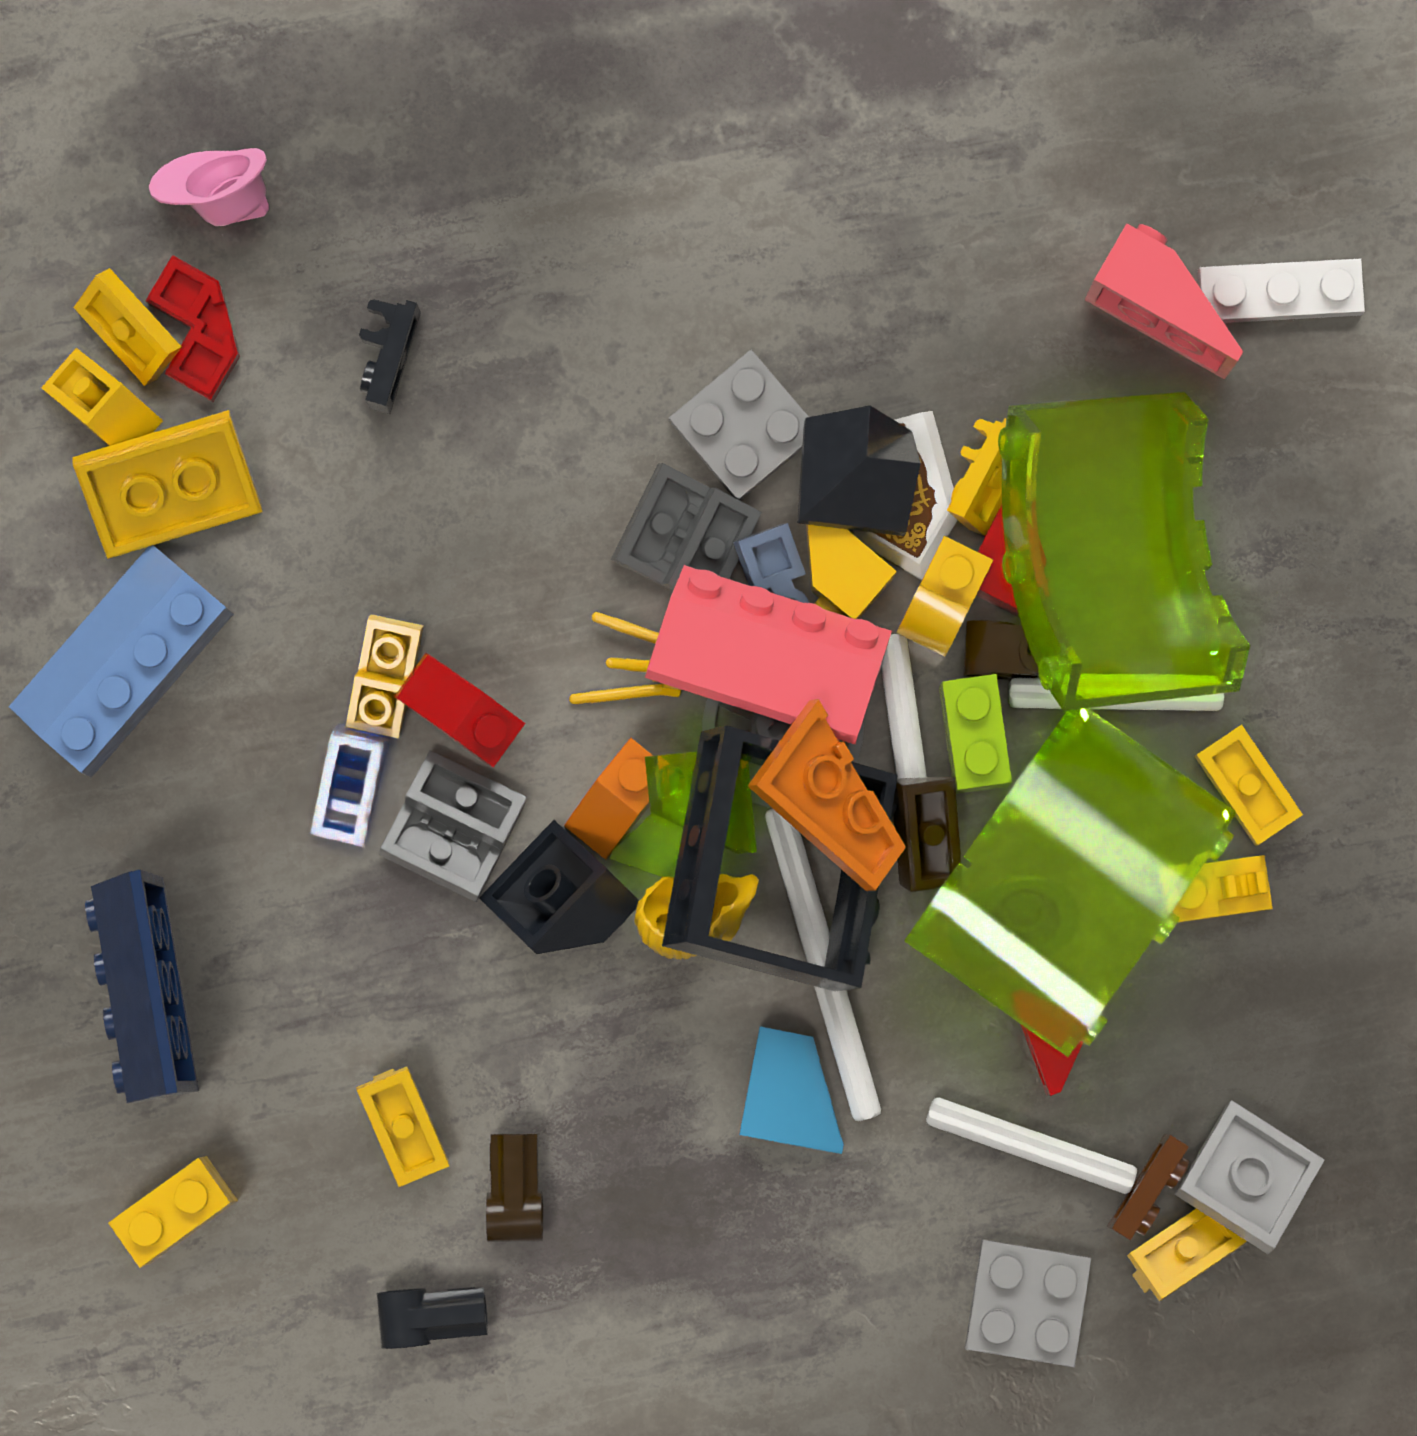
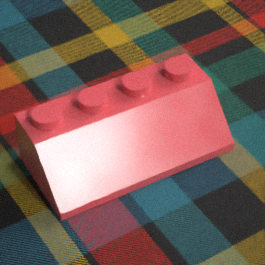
(767, 652)

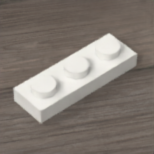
(1284, 290)

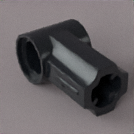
(419, 1316)

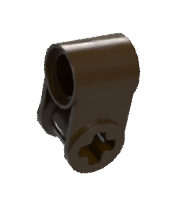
(998, 650)

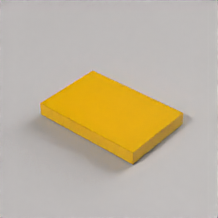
(167, 484)

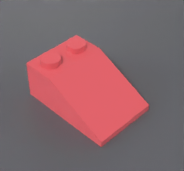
(1157, 295)

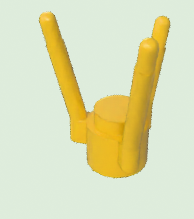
(625, 664)

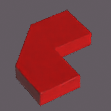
(210, 345)

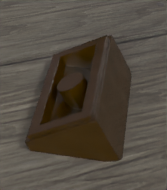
(929, 829)

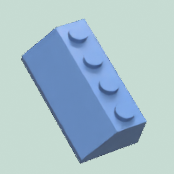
(120, 661)

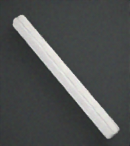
(815, 939)

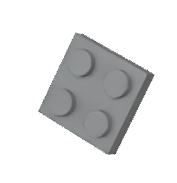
(742, 425)
(1249, 1177)
(1028, 1303)

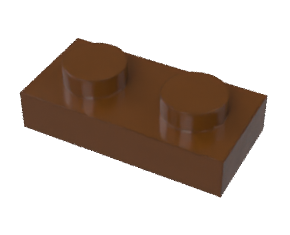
(1138, 1208)

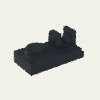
(383, 377)

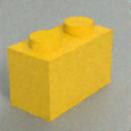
(172, 1211)

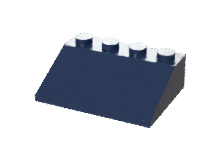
(142, 986)

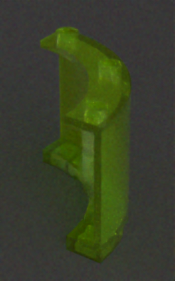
(1112, 551)
(1073, 879)

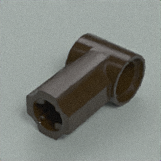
(514, 1202)

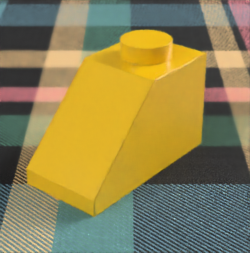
(100, 400)
(845, 571)

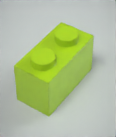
(975, 733)

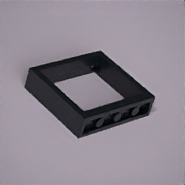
(701, 862)

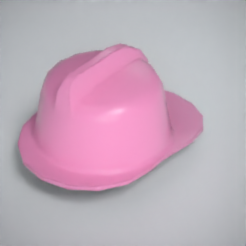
(216, 184)

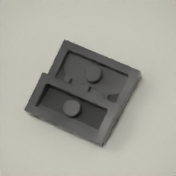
(681, 526)
(452, 826)

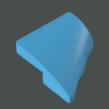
(789, 1094)

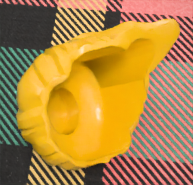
(730, 905)

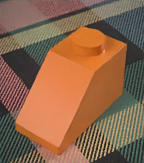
(613, 801)

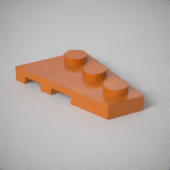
(823, 798)

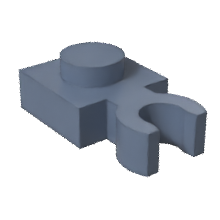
(772, 561)

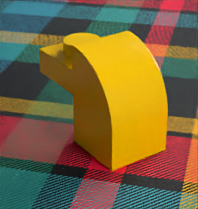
(944, 596)

